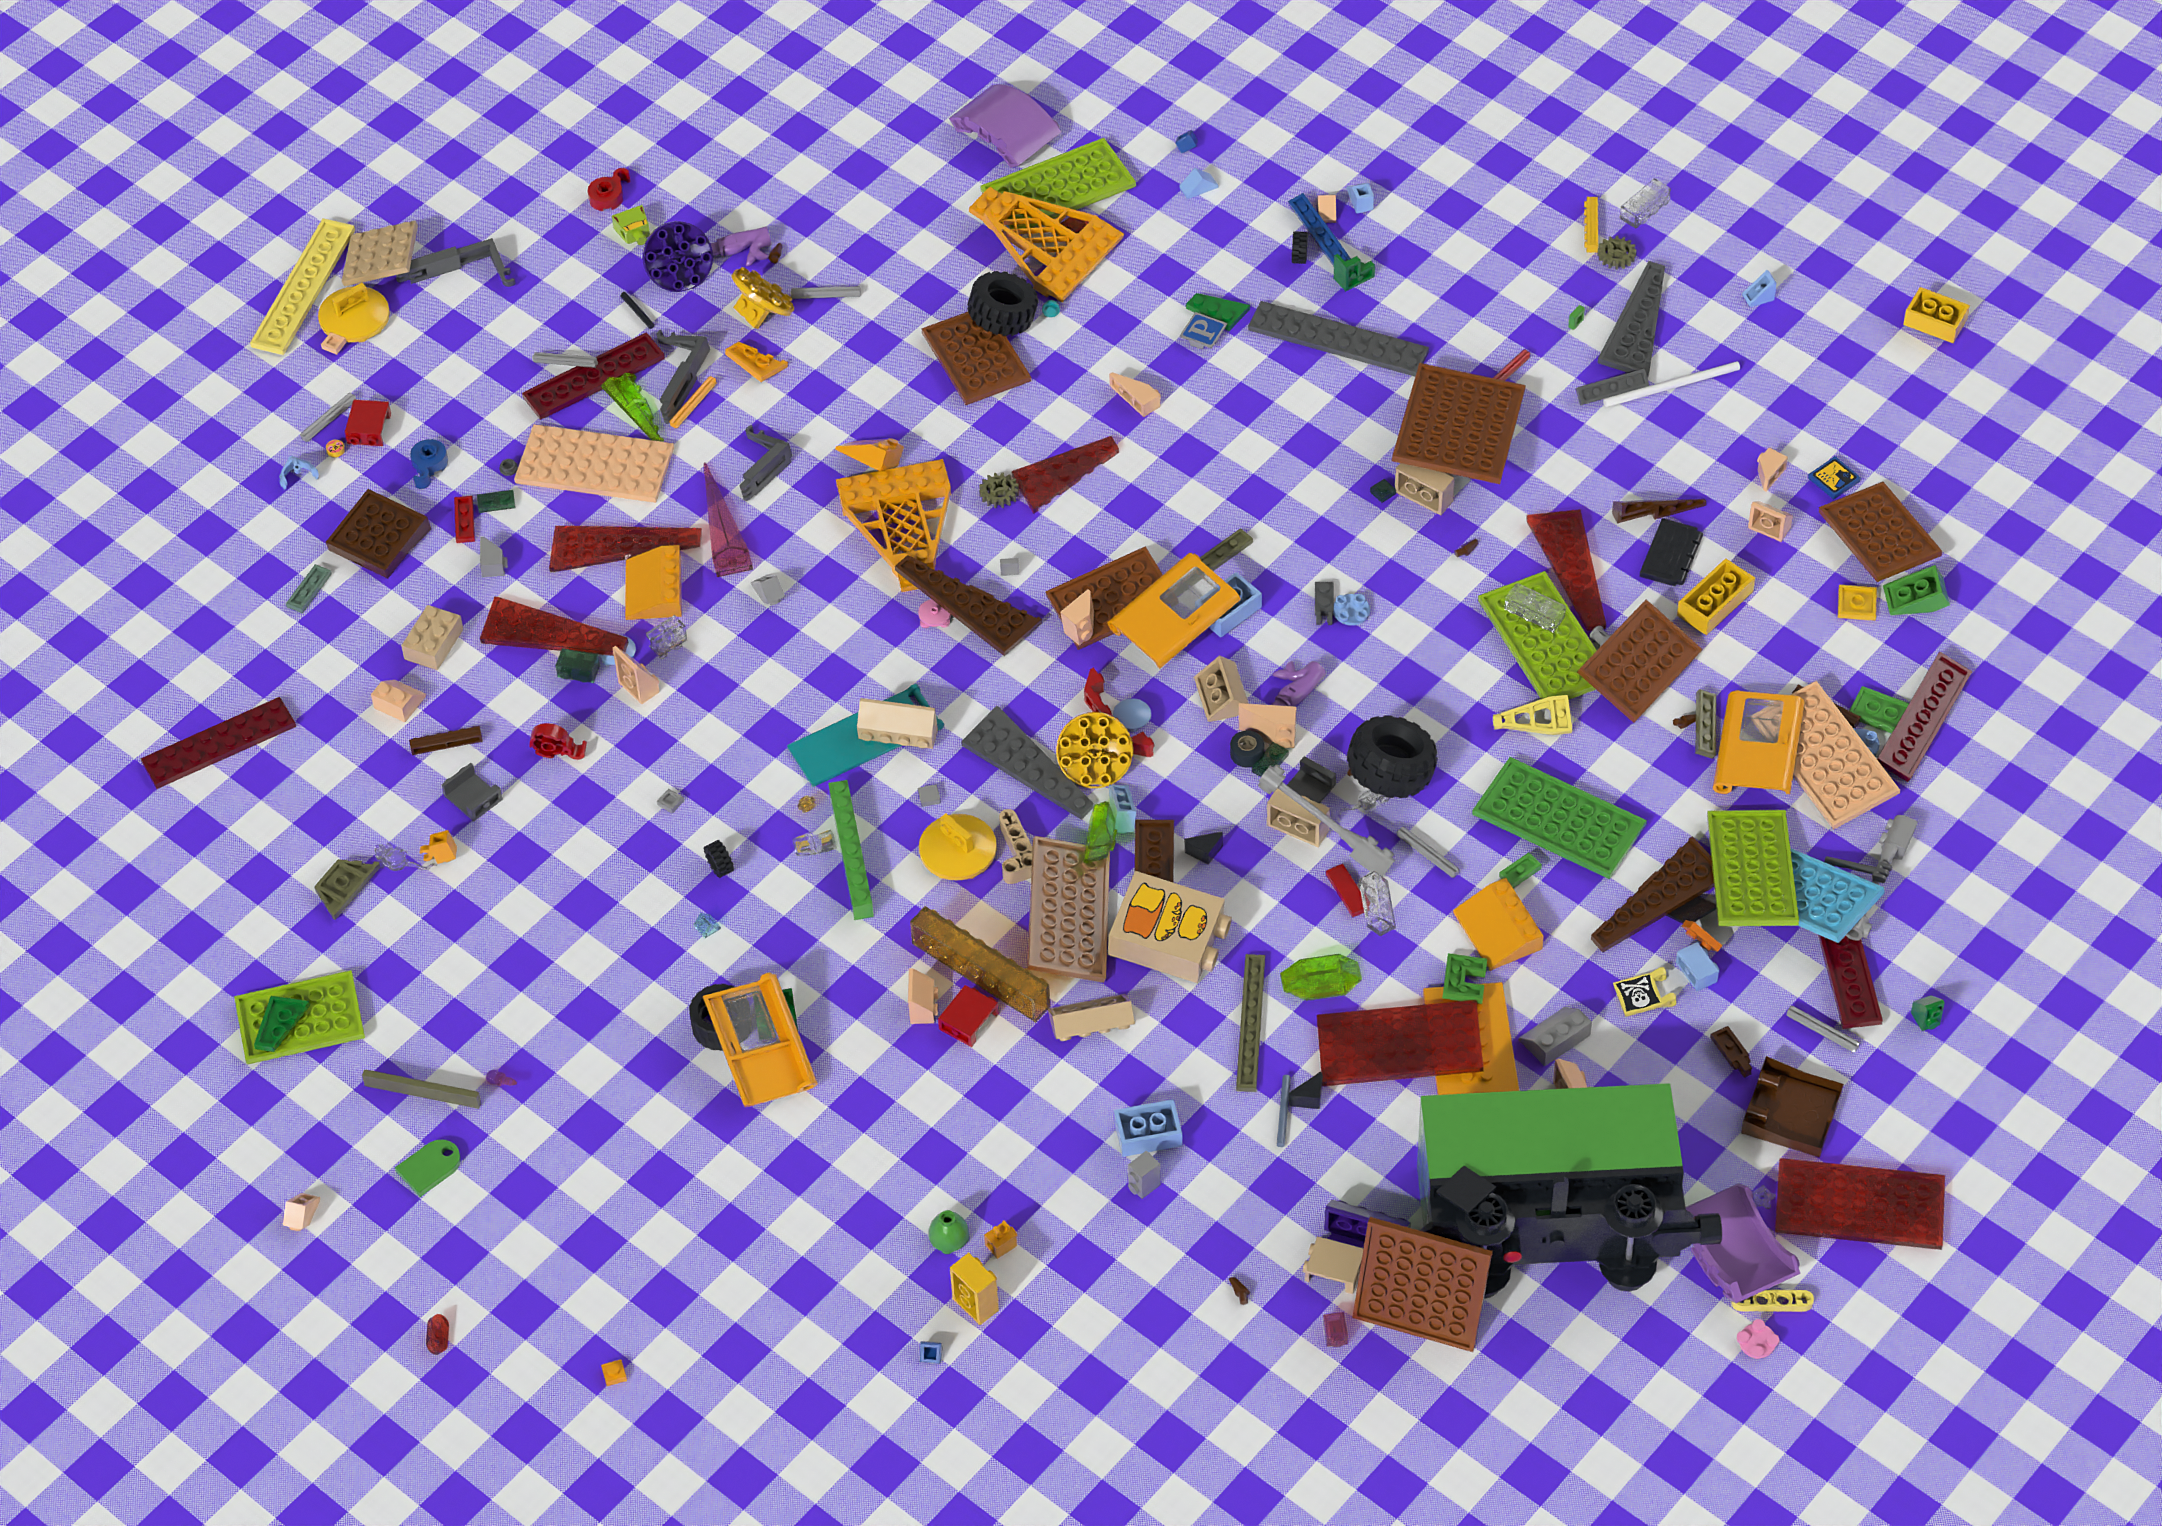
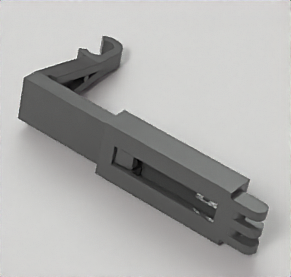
(452, 259)
(685, 374)

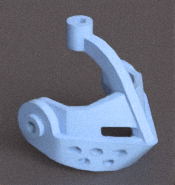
(296, 464)

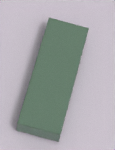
(308, 588)

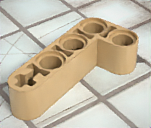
(1019, 847)

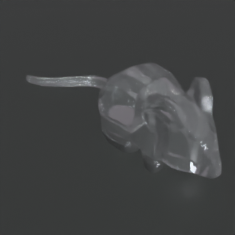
(1367, 801)
(395, 858)

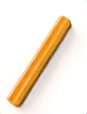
(692, 402)

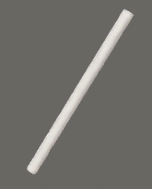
(1671, 384)

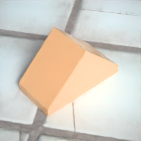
(1327, 208)

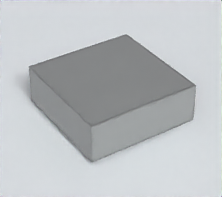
(1009, 566)
(929, 795)
(670, 801)

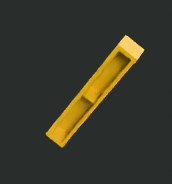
(1591, 226)

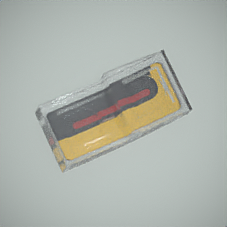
(811, 845)

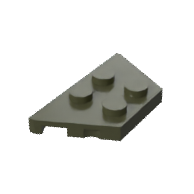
(343, 884)

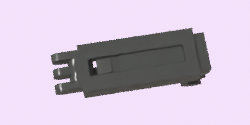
(767, 466)

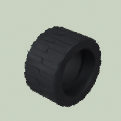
(702, 1031)

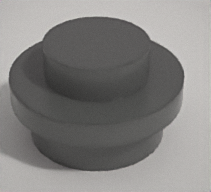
(508, 467)

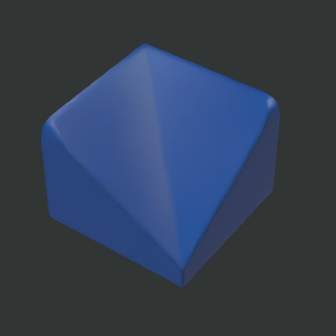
(1186, 141)

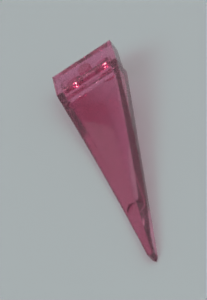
(727, 544)

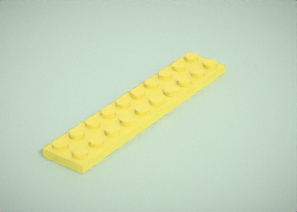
(302, 286)

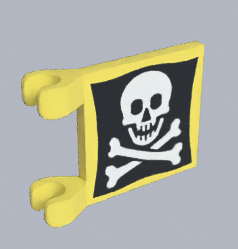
(1641, 993)

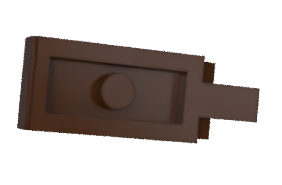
(1732, 1050)

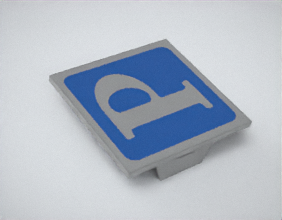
(1203, 331)

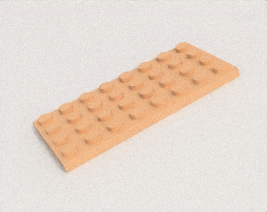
(594, 463)
(1835, 762)

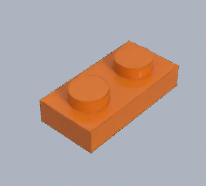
(1696, 932)

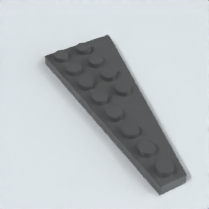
(1633, 335)
(1013, 752)

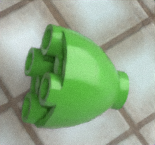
(948, 1232)

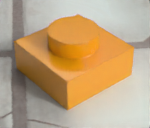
(614, 1372)

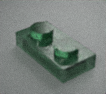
(496, 501)
(1272, 756)

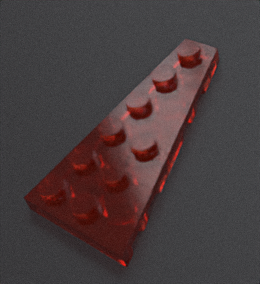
(1057, 474)

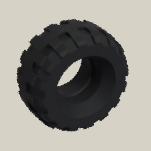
(1392, 756)

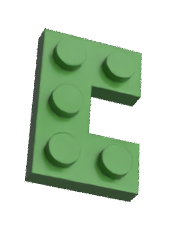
(1454, 983)

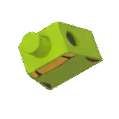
(632, 225)

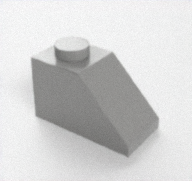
(491, 559)
(768, 589)

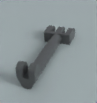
(1878, 873)

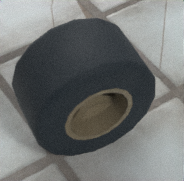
(1246, 748)

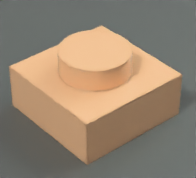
(333, 343)

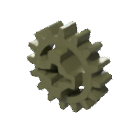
(1616, 252)
(999, 490)

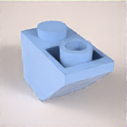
(1361, 197)

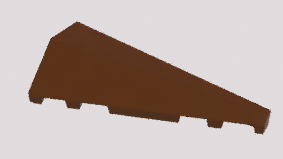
(1631, 510)

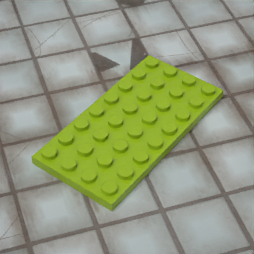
(1069, 179)
(1544, 656)
(1752, 868)

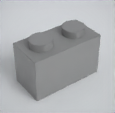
(1143, 1175)

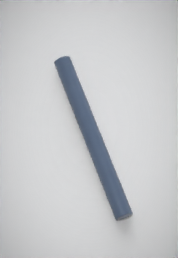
(1283, 1111)

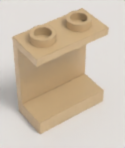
(1334, 1262)

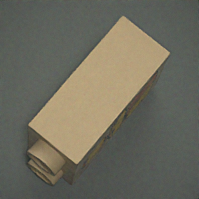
(1168, 927)

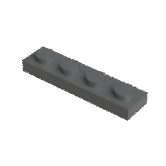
(1612, 386)

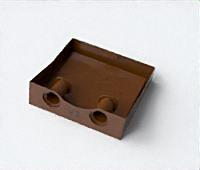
(378, 533)
(1792, 1108)

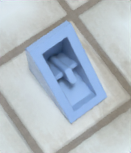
(1197, 183)
(1761, 290)

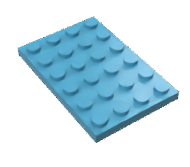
(1829, 897)

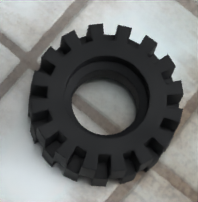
(1299, 247)
(718, 858)

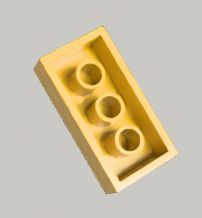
(1715, 596)

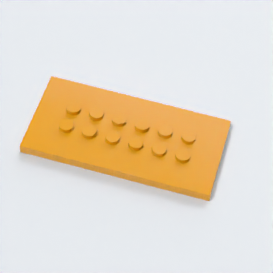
(1496, 1046)

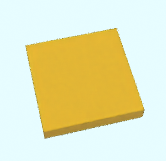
(1857, 602)

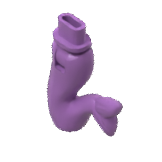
(739, 241)
(1304, 682)

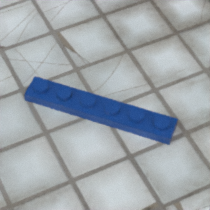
(1317, 228)

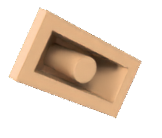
(1770, 467)
(300, 1211)

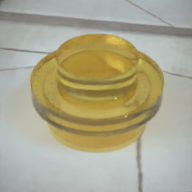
(806, 804)

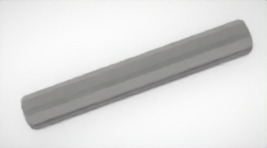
(825, 292)
(562, 359)
(327, 417)
(1428, 852)
(1823, 1029)

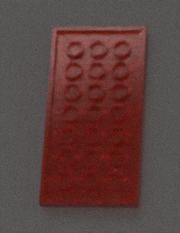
(1399, 1043)
(1860, 1203)

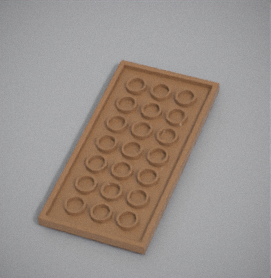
(1068, 911)

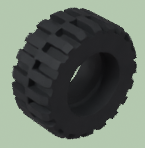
(1018, 304)

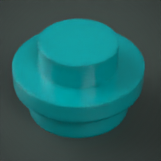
(1050, 308)

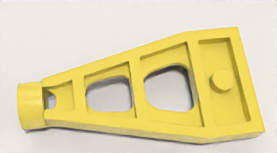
(1559, 714)

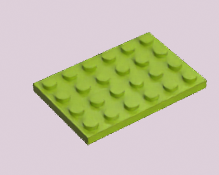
(328, 1021)

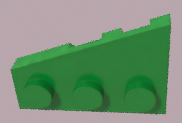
(1219, 309)
(278, 1021)

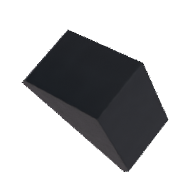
(1204, 846)
(1307, 1094)

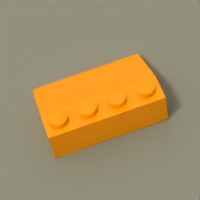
(654, 584)
(1499, 925)

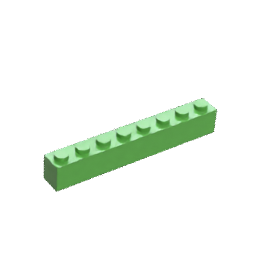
(851, 850)

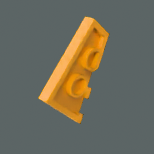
(755, 363)

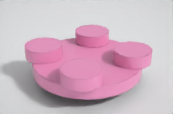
(933, 615)
(1757, 1340)

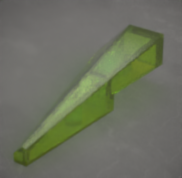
(628, 397)

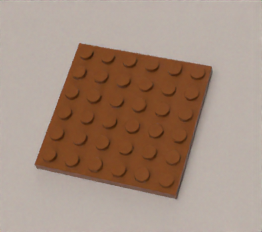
(1421, 1284)

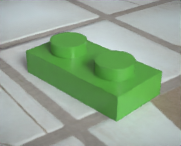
(1521, 870)

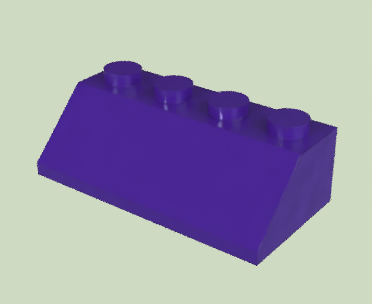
(1353, 1220)

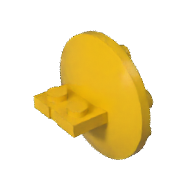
(759, 297)
(354, 313)
(1094, 749)
(957, 847)

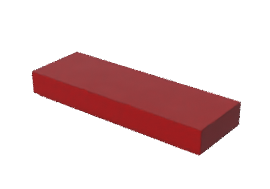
(464, 519)
(1346, 889)

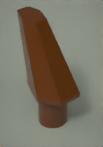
(775, 253)
(1466, 548)
(1684, 721)
(1240, 1290)

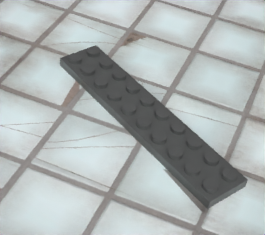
(1338, 338)

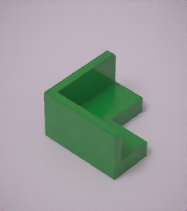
(1352, 272)

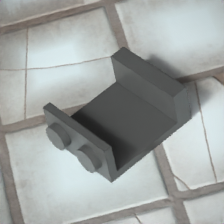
(1313, 780)
(471, 793)

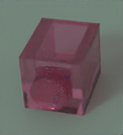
(1335, 1329)

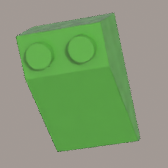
(1917, 593)

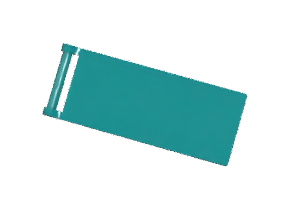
(839, 748)

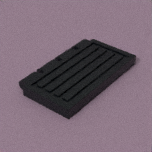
(1671, 553)

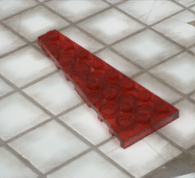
(596, 545)
(1568, 552)
(528, 627)

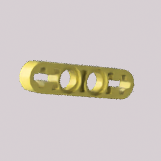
(1773, 1305)

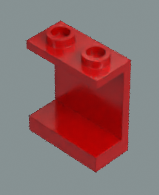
(367, 422)
(967, 1015)

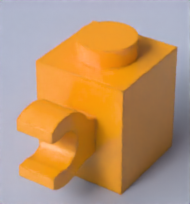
(441, 847)
(1001, 1239)

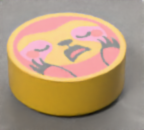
(335, 448)

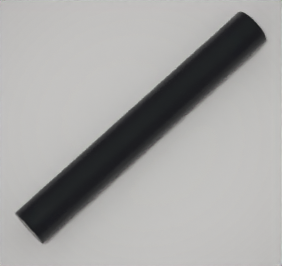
(637, 310)

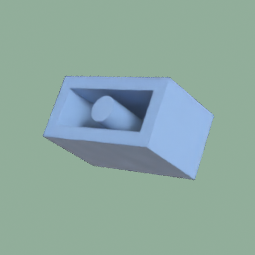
(1697, 966)

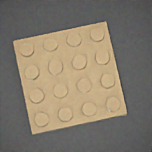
(379, 253)

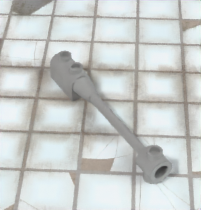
(1893, 846)
(1364, 848)

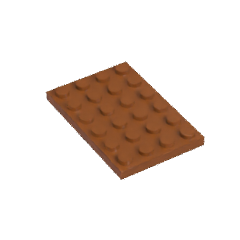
(975, 359)
(1880, 531)
(1111, 589)
(1639, 660)

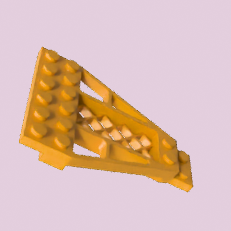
(1073, 262)
(887, 491)

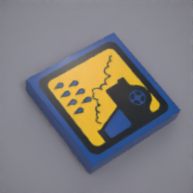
(1834, 477)

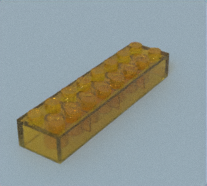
(980, 963)

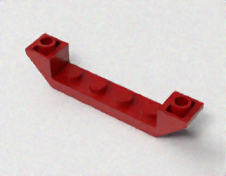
(1094, 686)

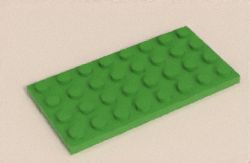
(1559, 817)

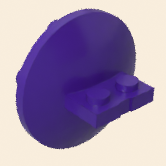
(677, 256)

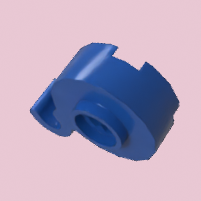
(427, 457)

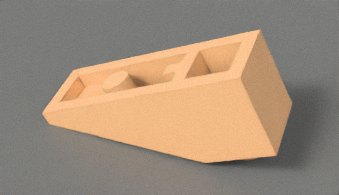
(1136, 393)

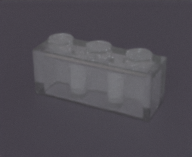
(1645, 203)
(1535, 607)
(1377, 903)

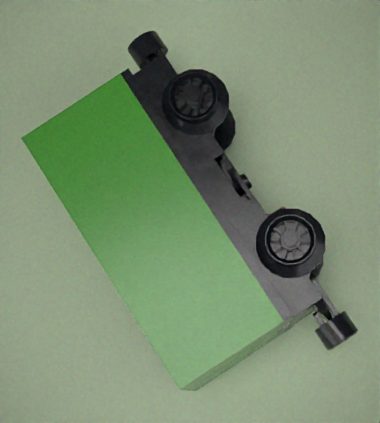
(1572, 1178)

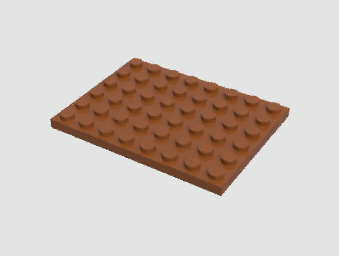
(1459, 423)

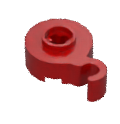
(607, 191)
(554, 740)

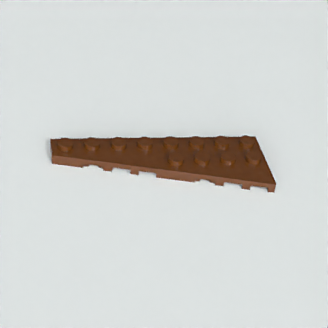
(983, 614)
(1674, 884)

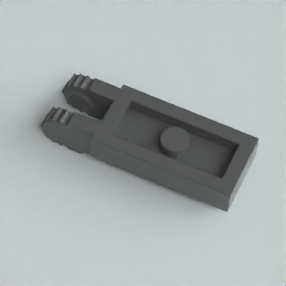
(1324, 601)

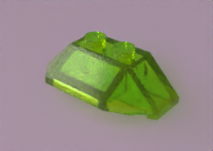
(1100, 833)
(1321, 977)

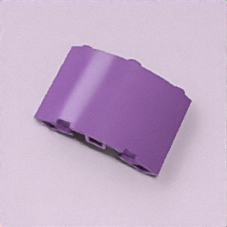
(1008, 121)
(1749, 1253)

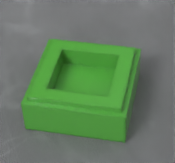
(1576, 317)

